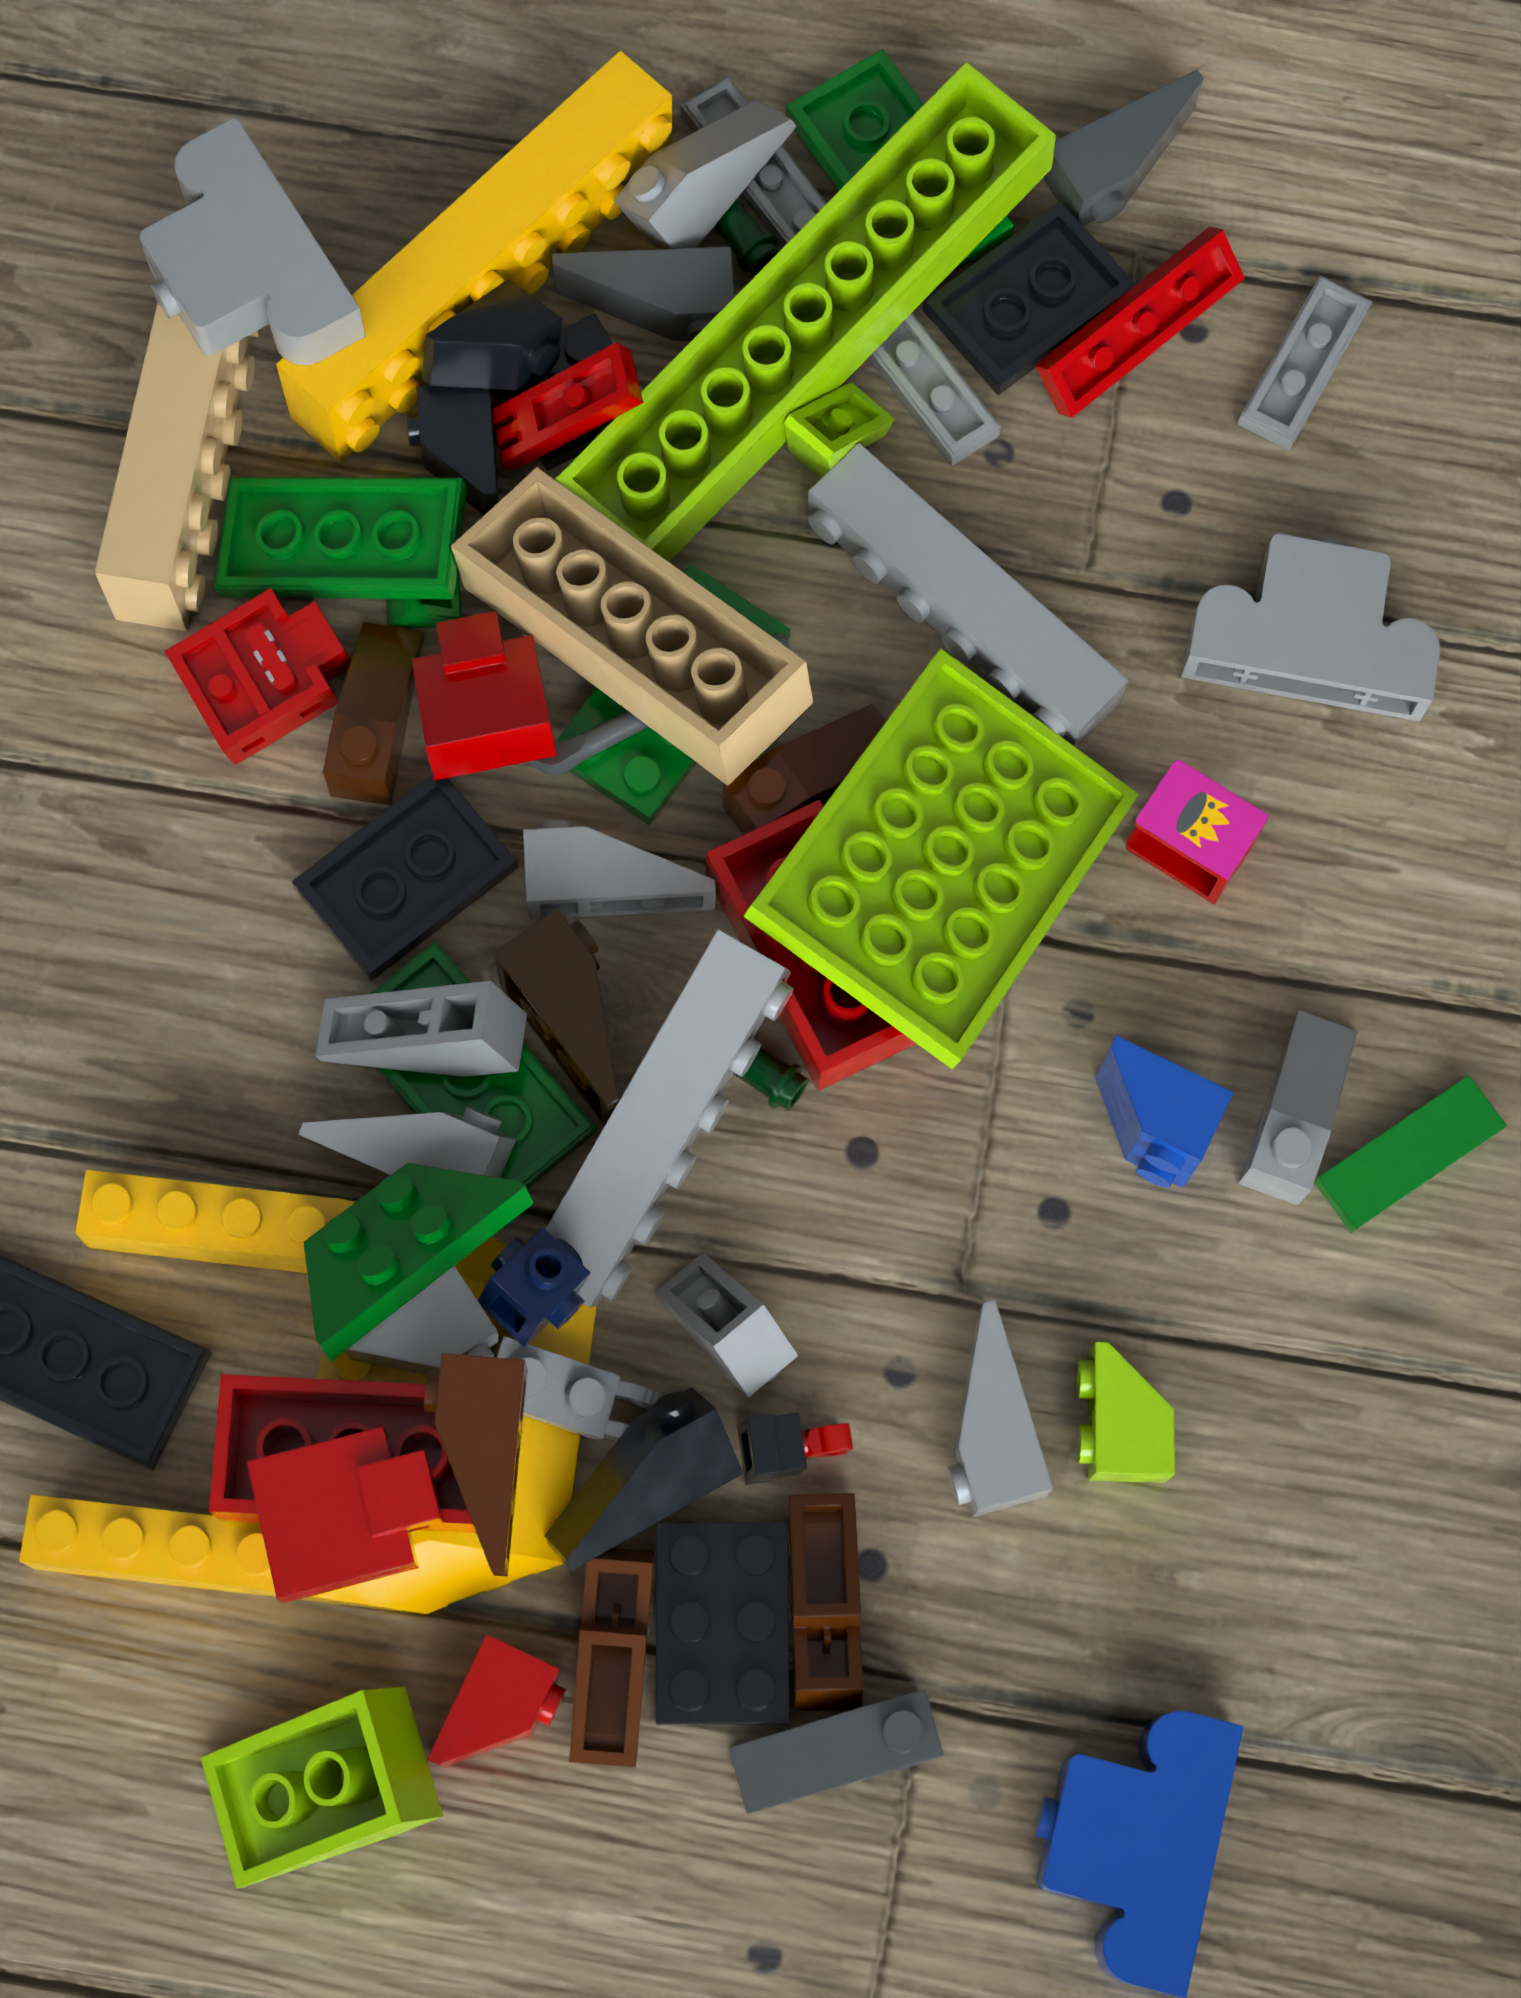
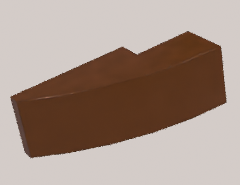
(825, 1602)
(612, 1658)

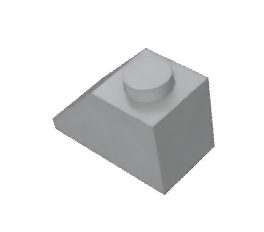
(433, 1322)
(727, 1324)

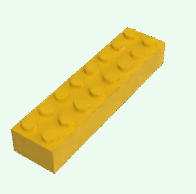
(500, 229)

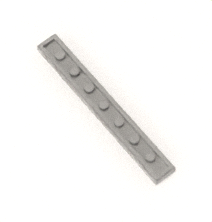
(909, 356)

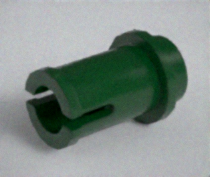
(747, 238)
(775, 1080)

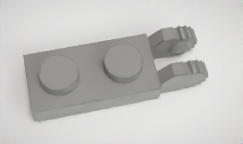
(573, 1392)

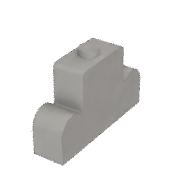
(245, 257)
(1315, 633)

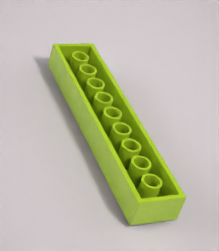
(814, 313)

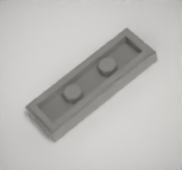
(1304, 363)

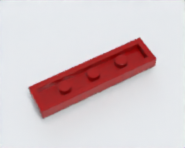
(1140, 322)

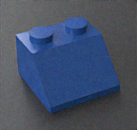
(1159, 1112)

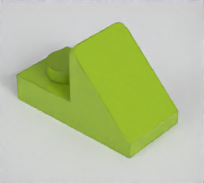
(833, 425)

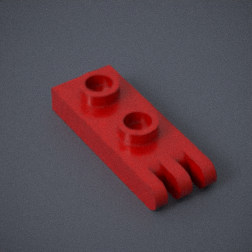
(566, 406)

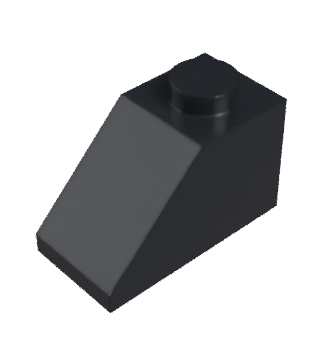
(494, 342)
(457, 439)

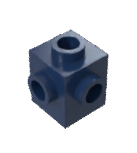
(534, 1286)

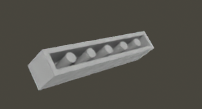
(963, 596)
(665, 1109)

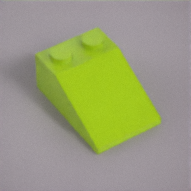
(321, 1785)

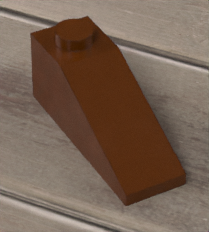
(372, 714)
(800, 770)
(480, 1425)

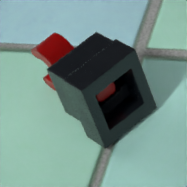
(778, 1447)

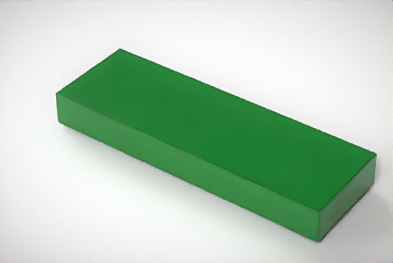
(1410, 1154)

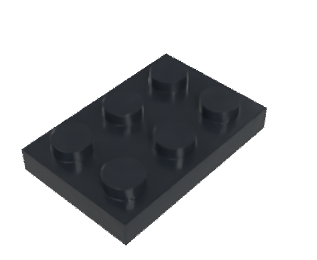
(1027, 297)
(405, 875)
(722, 1624)

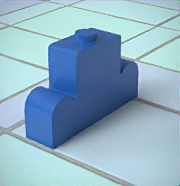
(1143, 1844)

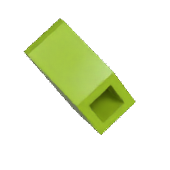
(1128, 1421)

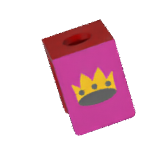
(1196, 831)

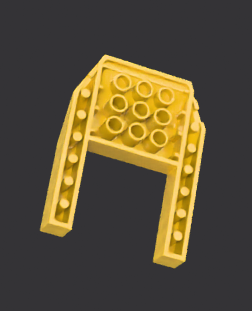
(231, 1556)

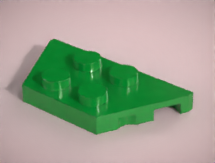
(399, 1244)

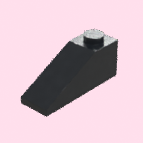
(649, 1473)

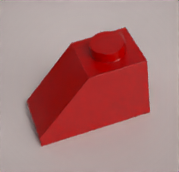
(498, 1703)

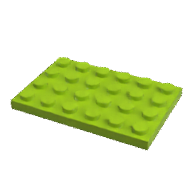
(943, 858)

